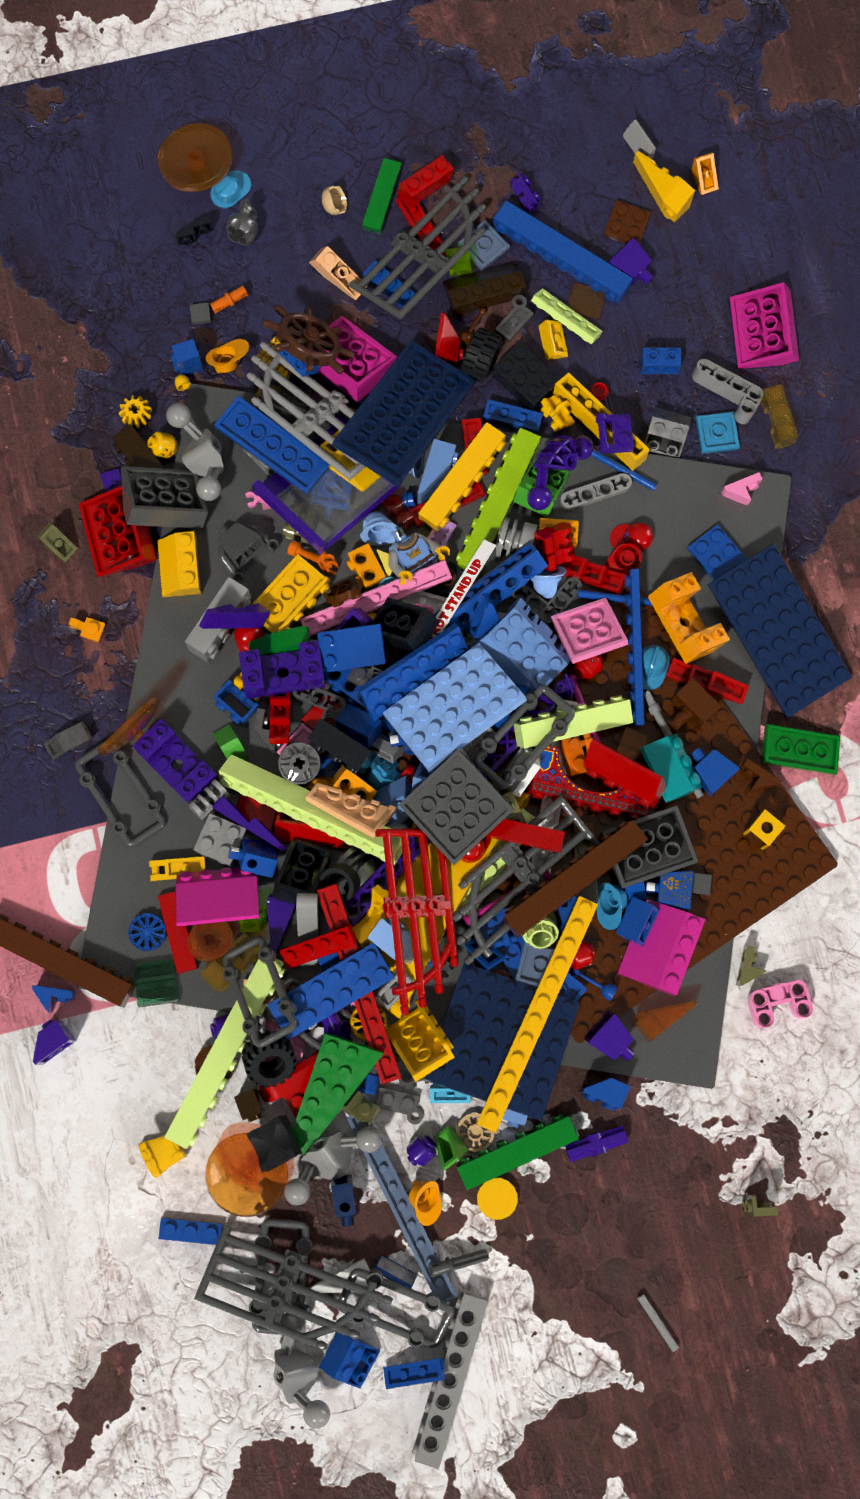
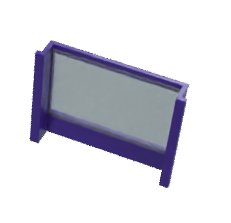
(328, 509)

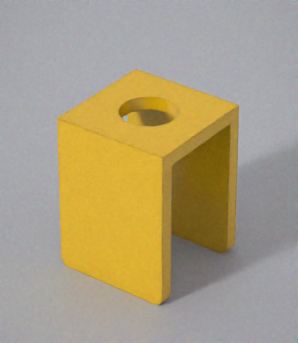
(755, 828)

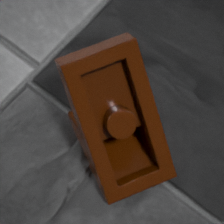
(763, 778)

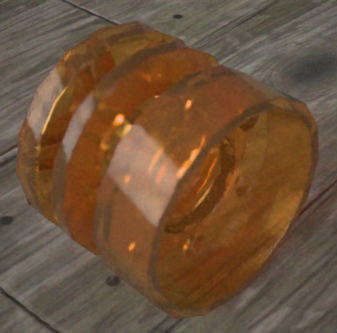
(221, 938)

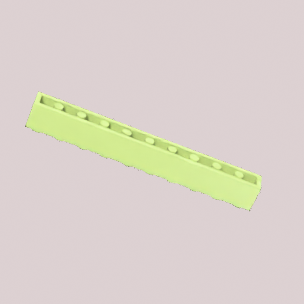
(291, 800)
(221, 1058)

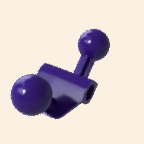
(557, 455)

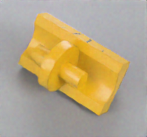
(558, 411)

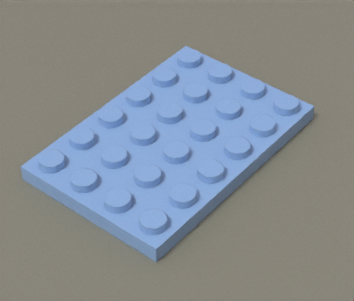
(454, 706)

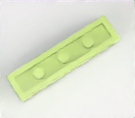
(566, 316)

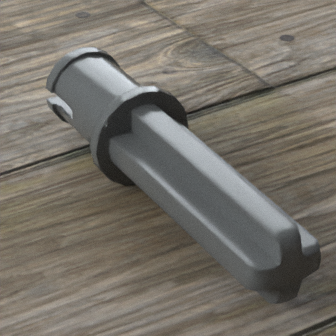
(450, 1265)

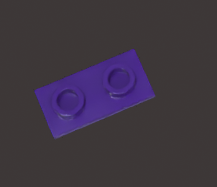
(522, 185)
(564, 687)

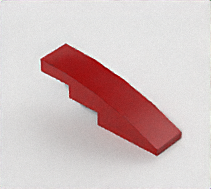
(594, 575)
(712, 682)
(280, 716)

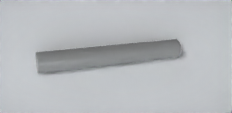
(658, 1322)

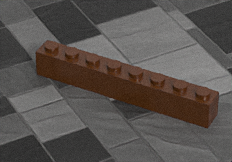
(574, 879)
(65, 963)

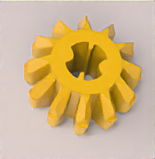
(128, 408)

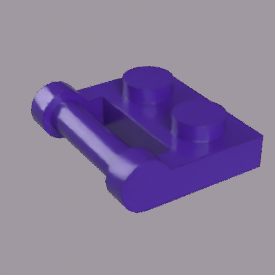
(621, 433)

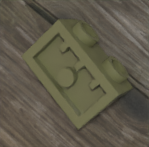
(756, 1209)

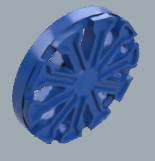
(147, 932)

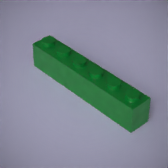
(517, 1152)

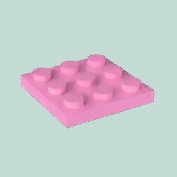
(589, 630)

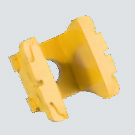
(160, 1154)

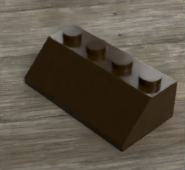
(484, 288)

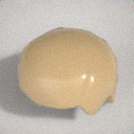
(334, 200)

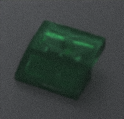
(156, 983)

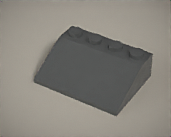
(162, 498)
(663, 852)

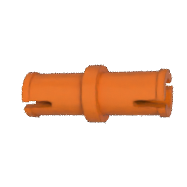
(229, 299)

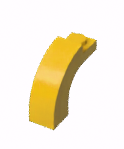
(371, 919)

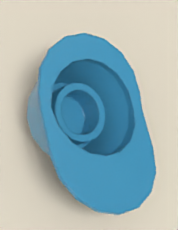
(230, 189)
(654, 666)
(610, 905)

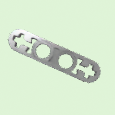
(594, 488)

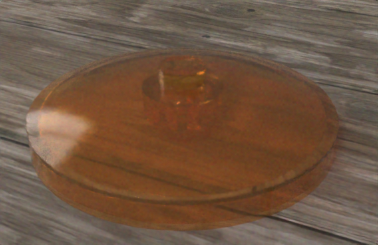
(195, 157)
(131, 728)
(237, 1180)

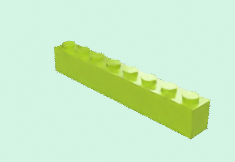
(500, 494)

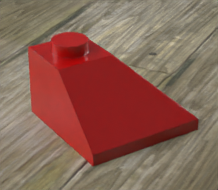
(448, 342)

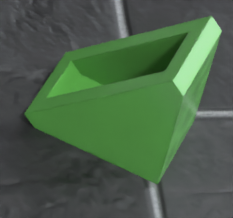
(230, 743)
(449, 1147)

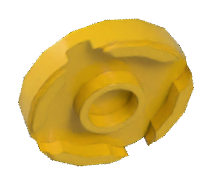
(497, 1198)

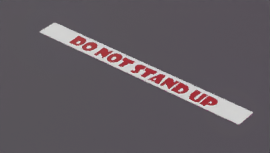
(463, 585)

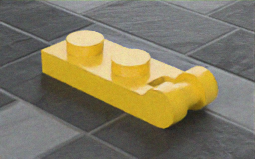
(175, 867)

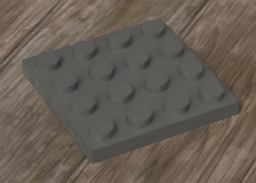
(456, 807)

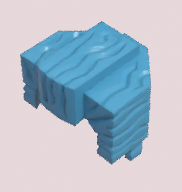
(381, 773)

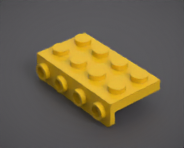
(292, 594)
(420, 1042)

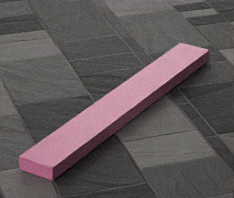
(375, 598)

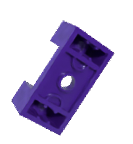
(261, 672)
(161, 748)

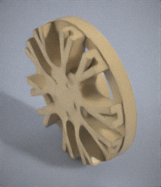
(474, 1133)

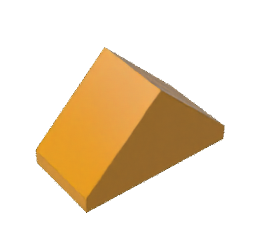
(705, 173)

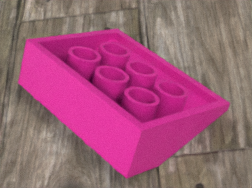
(764, 327)
(365, 368)
(216, 896)
(666, 950)

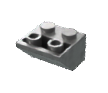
(667, 433)

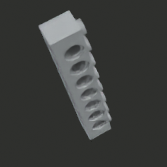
(433, 1455)

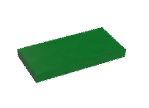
(801, 749)

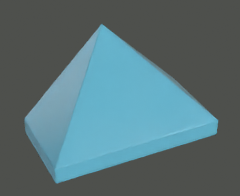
(440, 1094)

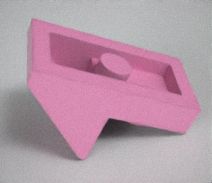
(738, 490)

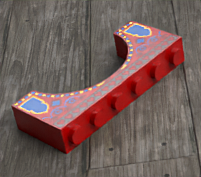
(552, 782)

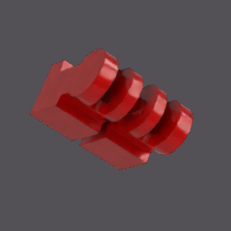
(555, 545)

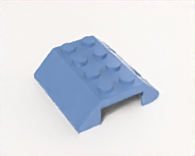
(524, 648)

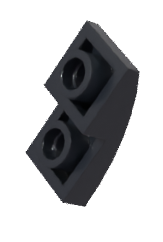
(186, 235)

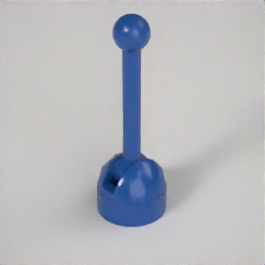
(607, 990)

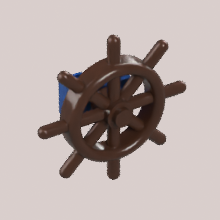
(307, 347)

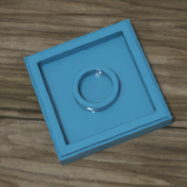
(717, 432)

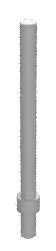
(654, 710)

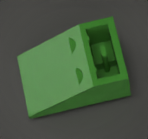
(555, 483)

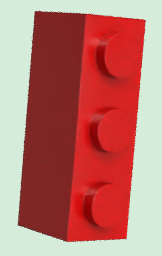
(425, 182)

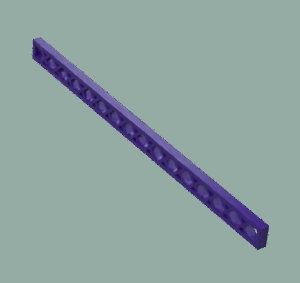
(416, 853)

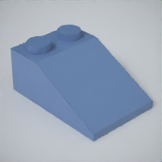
(439, 463)

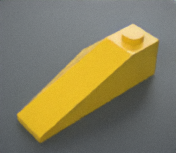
(670, 192)

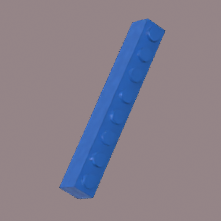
(562, 252)

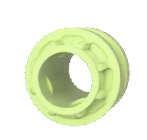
(543, 933)

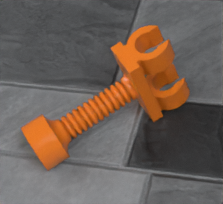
(322, 560)

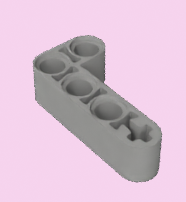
(730, 387)
(307, 919)

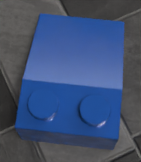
(352, 648)

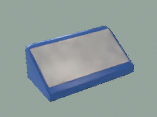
(395, 1272)

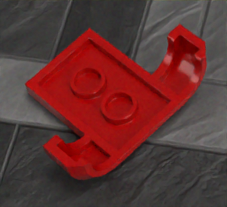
(293, 1088)

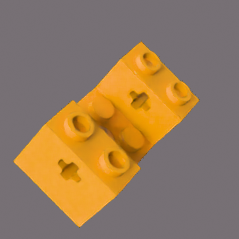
(672, 604)

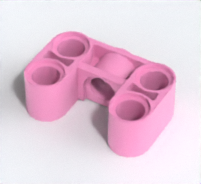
(777, 995)

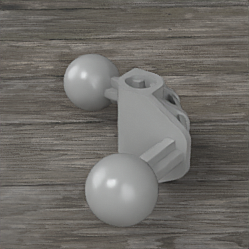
(202, 453)
(329, 1160)
(296, 1374)

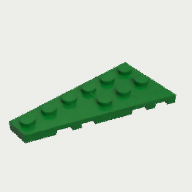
(334, 1078)

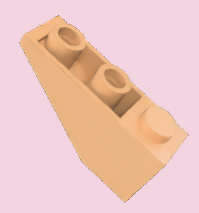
(335, 271)

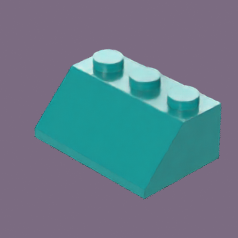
(671, 762)

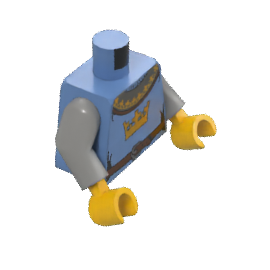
(411, 553)

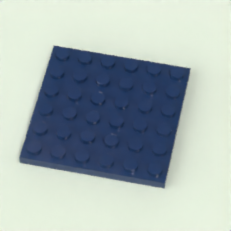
(482, 1028)

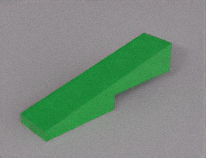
(381, 196)

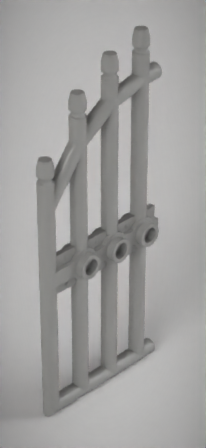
(306, 422)

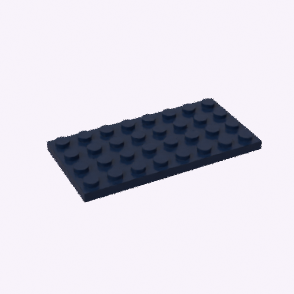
(403, 413)
(779, 630)

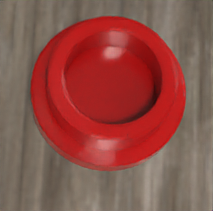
(599, 391)

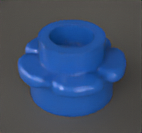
(409, 499)

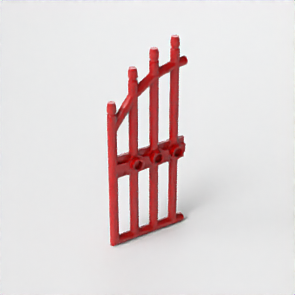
(415, 907)

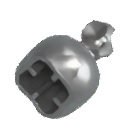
(243, 225)

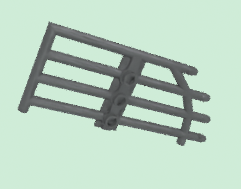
(422, 253)
(522, 868)
(283, 1285)

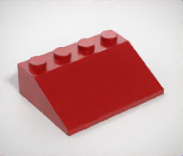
(110, 539)

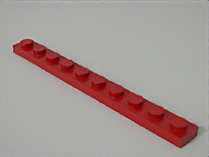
(366, 1005)

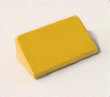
(553, 339)

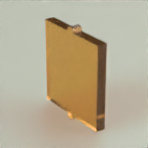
(586, 301)

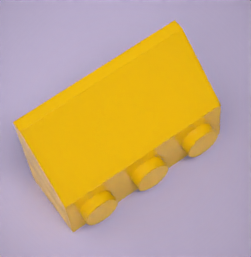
(179, 564)

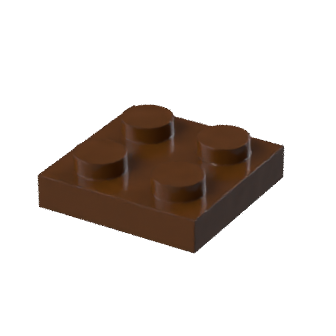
(626, 223)

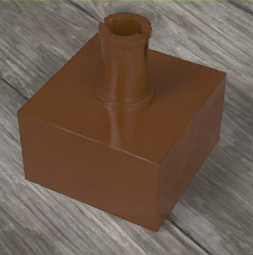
(693, 705)

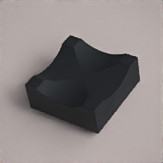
(274, 1143)

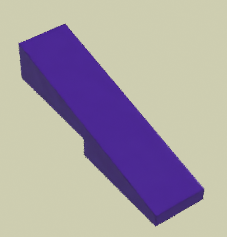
(229, 617)
(256, 826)

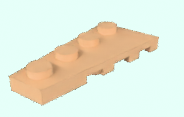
(351, 809)

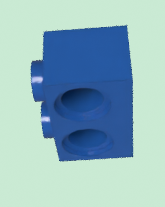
(660, 361)

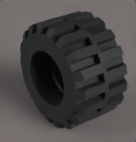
(481, 354)
(273, 1071)

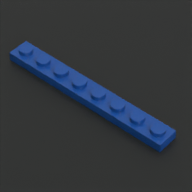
(634, 657)

